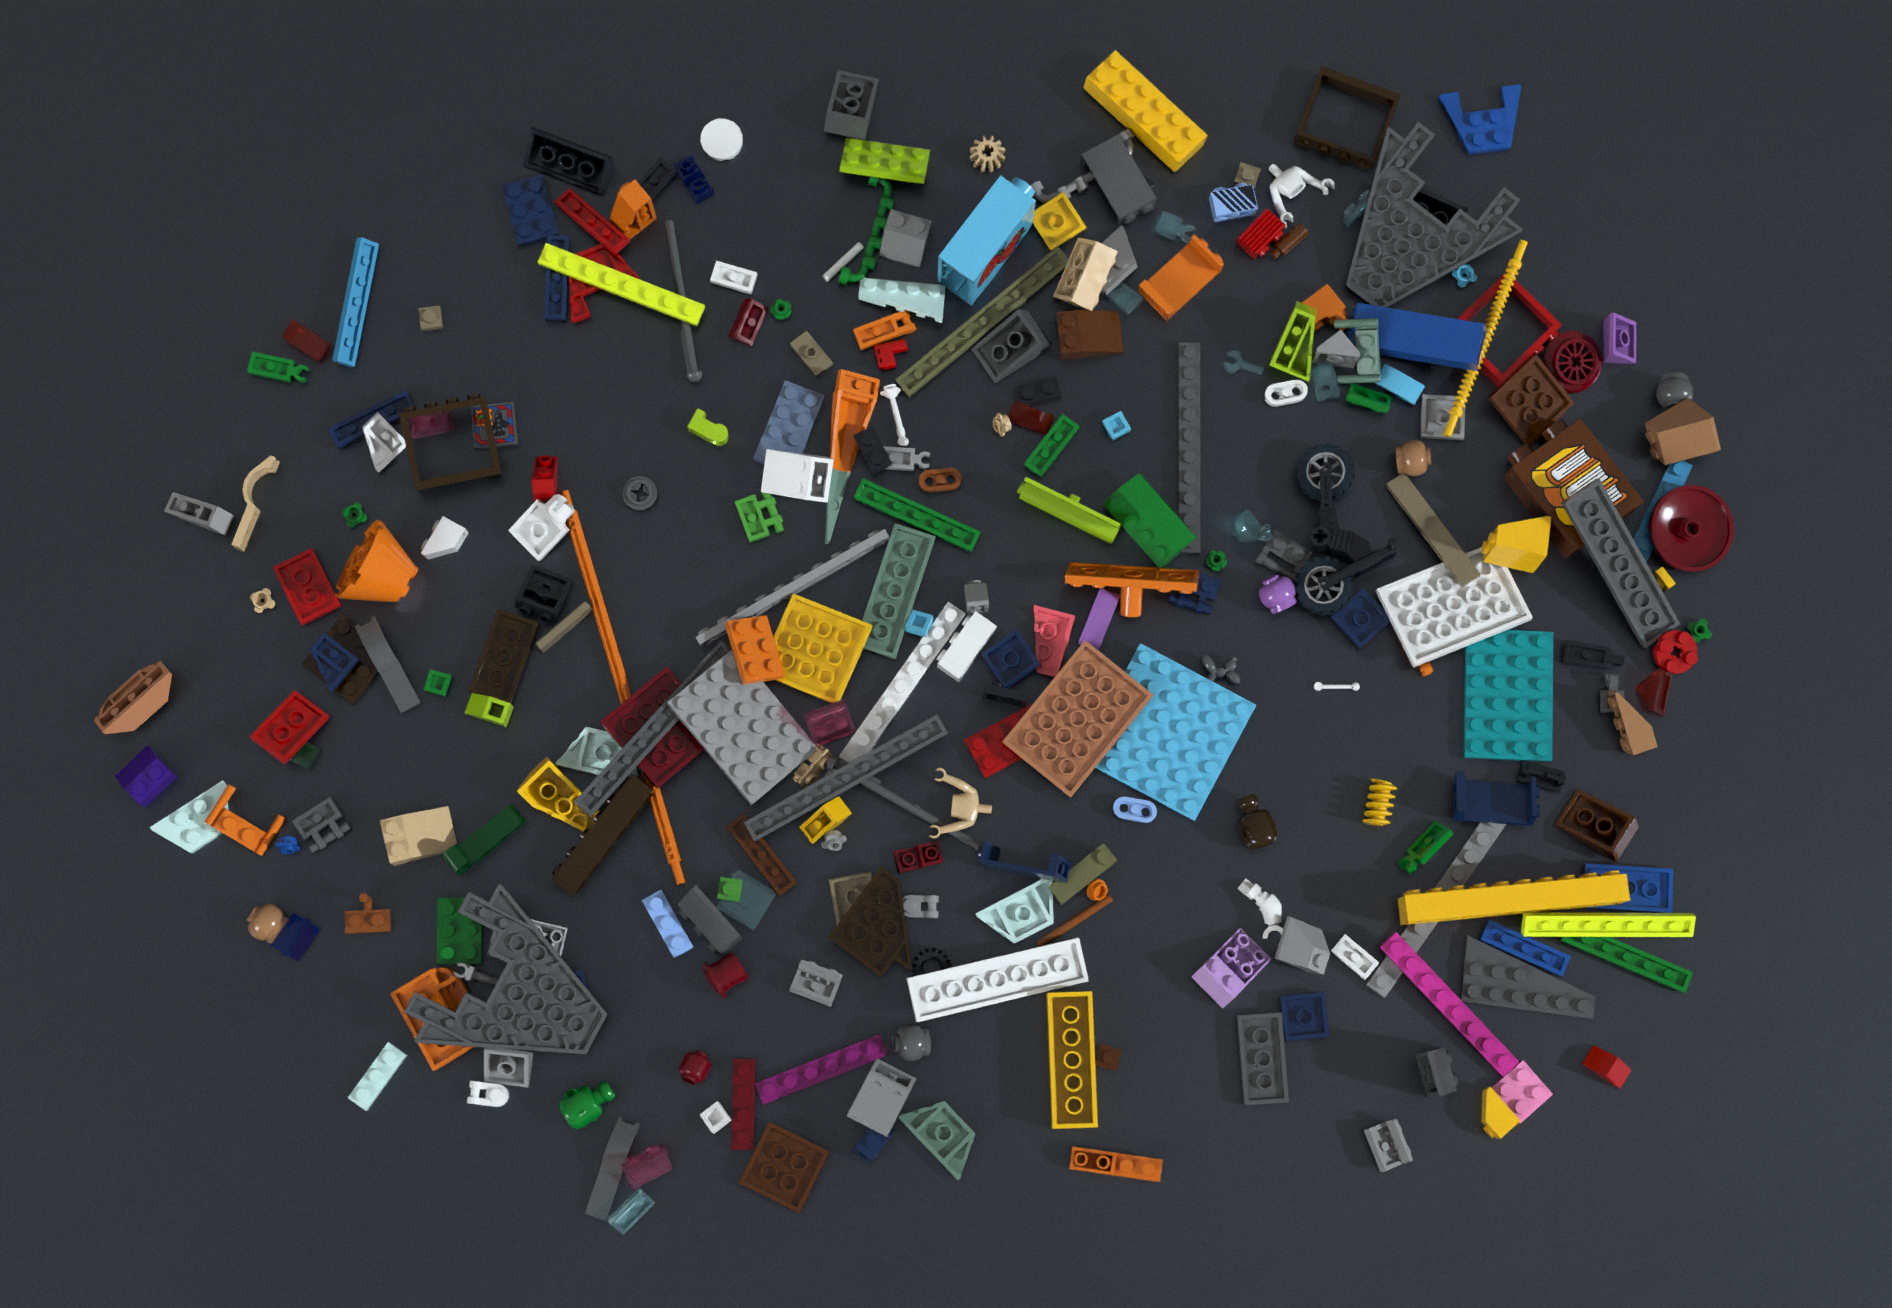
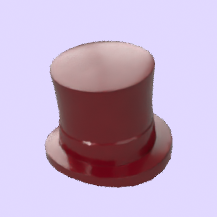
(724, 973)

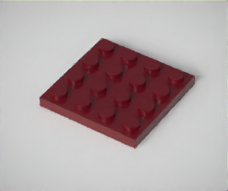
(674, 749)

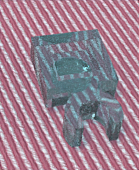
(1170, 226)

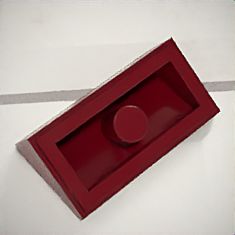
(748, 321)

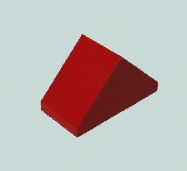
(1607, 1066)

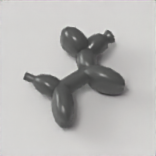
(1220, 672)

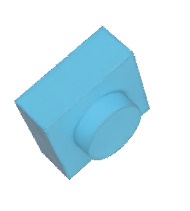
(1116, 425)
(919, 623)

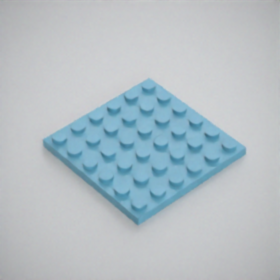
(1179, 736)

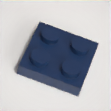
(1361, 618)
(1011, 659)
(1304, 1016)

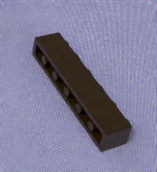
(603, 835)

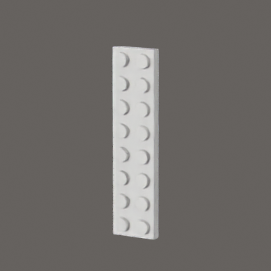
(997, 979)

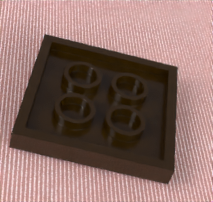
(362, 673)

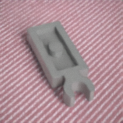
(905, 458)

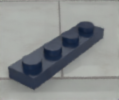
(556, 285)
(351, 428)

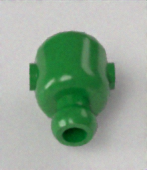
(584, 1105)

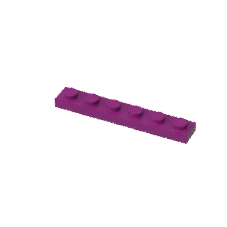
(821, 1069)

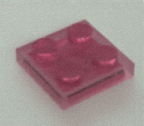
(829, 723)

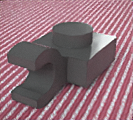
(1611, 683)

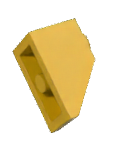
(825, 819)
(1496, 1115)

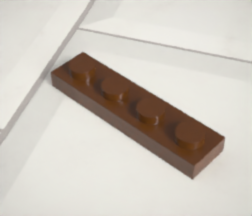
(762, 857)

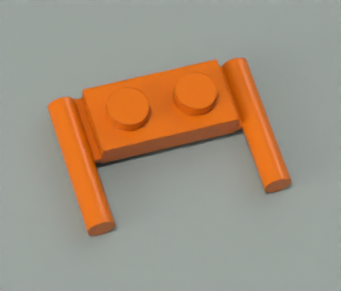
(240, 829)

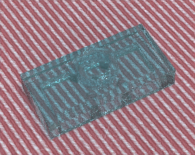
(1124, 298)

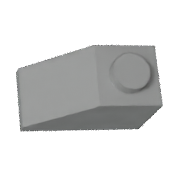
(976, 597)

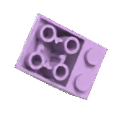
(1231, 968)

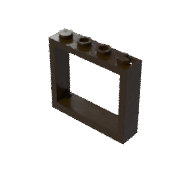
(1361, 89)
(430, 408)

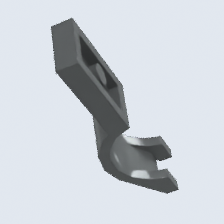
(387, 665)
(611, 1170)

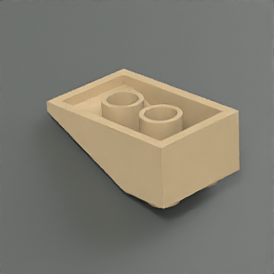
(418, 835)

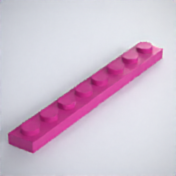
(1449, 1004)

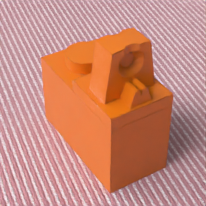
(1328, 307)

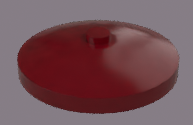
(1691, 528)

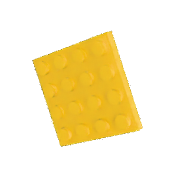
(819, 648)

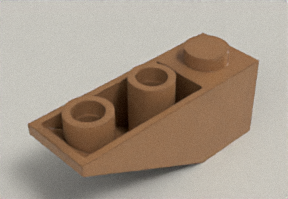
(1634, 729)

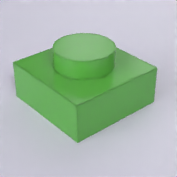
(729, 889)

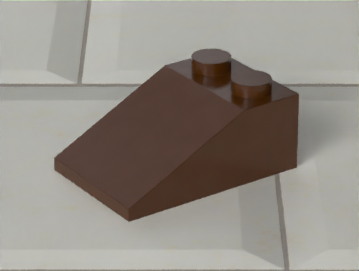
(1088, 333)
(1598, 825)

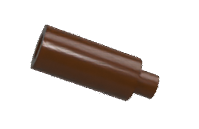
(1289, 241)

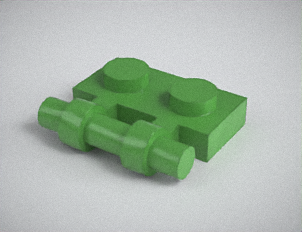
(752, 517)

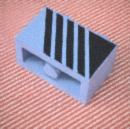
(1233, 202)

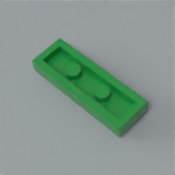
(1051, 446)

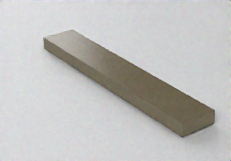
(1433, 530)

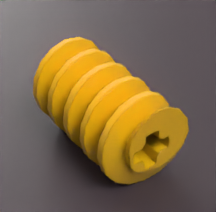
(1380, 803)

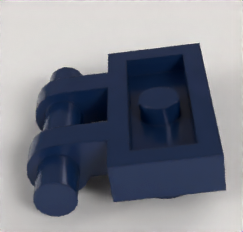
(1206, 589)

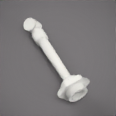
(890, 392)

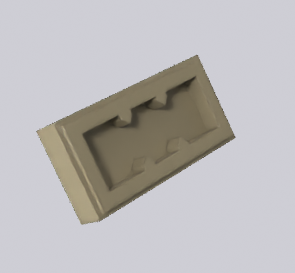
(811, 354)

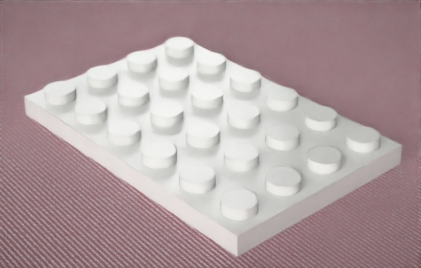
(1440, 616)

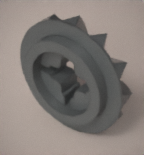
(635, 484)

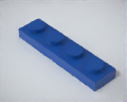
(1525, 948)

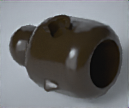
(1256, 825)

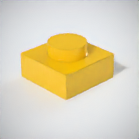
(1663, 579)

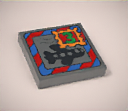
(503, 425)

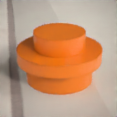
(1097, 889)

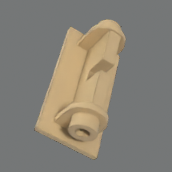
(807, 774)

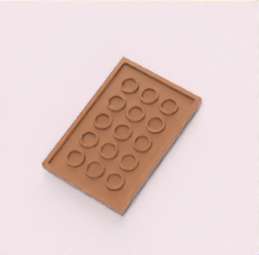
(1077, 718)

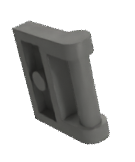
(1287, 551)

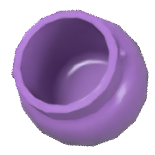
(1277, 593)

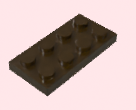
(504, 656)

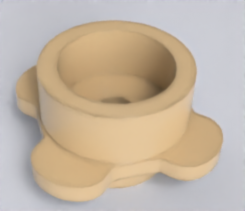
(1001, 424)
(256, 599)

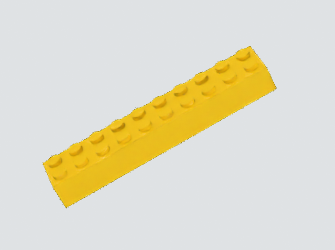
(1508, 899)

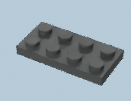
(1262, 1058)

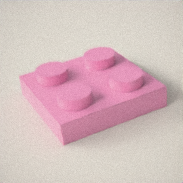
(1522, 1090)

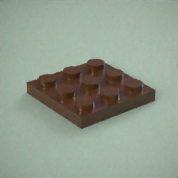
(1531, 400)
(784, 1167)

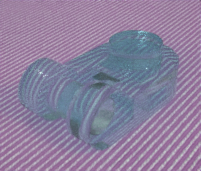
(1325, 375)

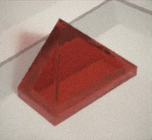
(1030, 417)
(1656, 690)

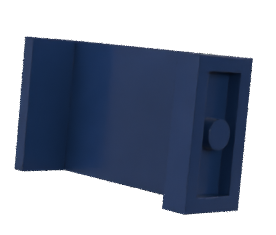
(1495, 801)
(1057, 869)

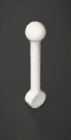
(1354, 686)

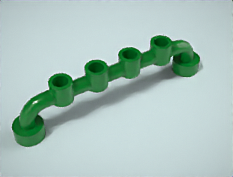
(874, 240)

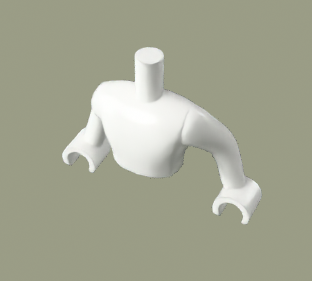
(1290, 184)

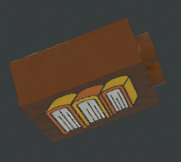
(1559, 470)

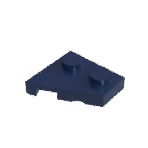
(332, 660)

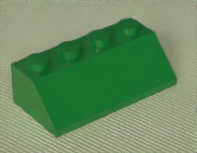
(1149, 520)

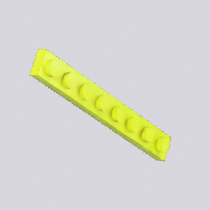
(621, 284)
(1607, 924)

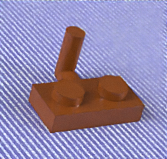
(367, 919)

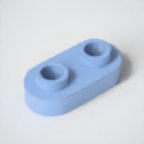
(1134, 809)

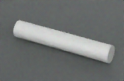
(843, 261)

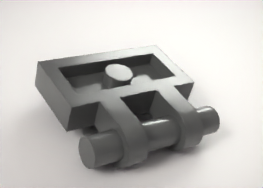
(317, 819)

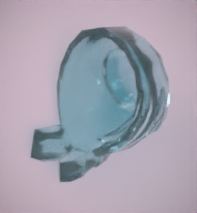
(1248, 528)

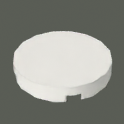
(721, 139)

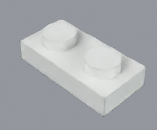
(733, 277)
(1354, 957)

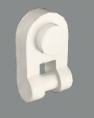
(496, 1094)

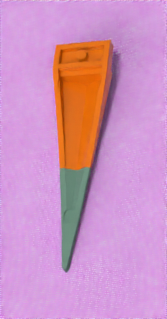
(851, 411)

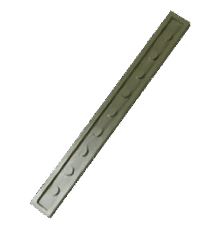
(982, 322)

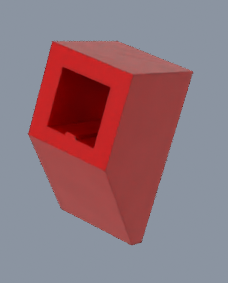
(544, 478)

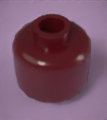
(694, 1067)

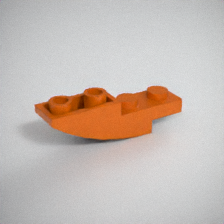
(1116, 1164)

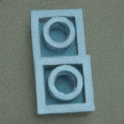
(1400, 384)

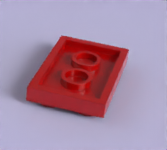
(307, 586)
(289, 727)

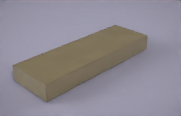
(564, 626)

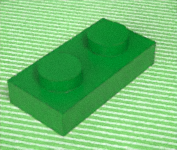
(1369, 398)

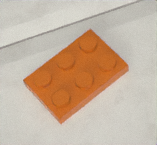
(754, 650)

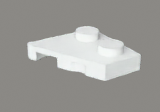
(382, 441)

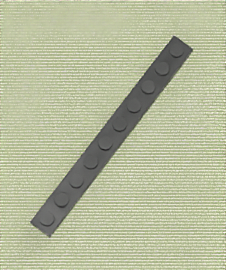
(1189, 440)
(641, 743)
(845, 777)

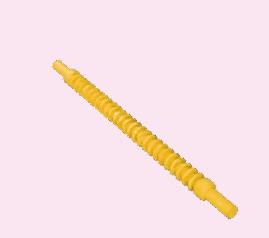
(1514, 265)

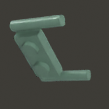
(1368, 345)

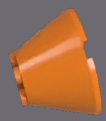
(376, 568)

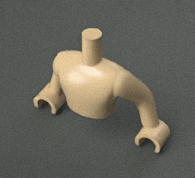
(964, 806)

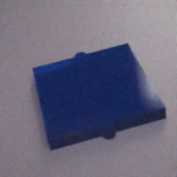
(295, 936)

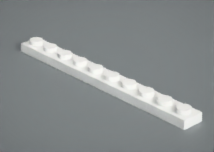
(903, 683)

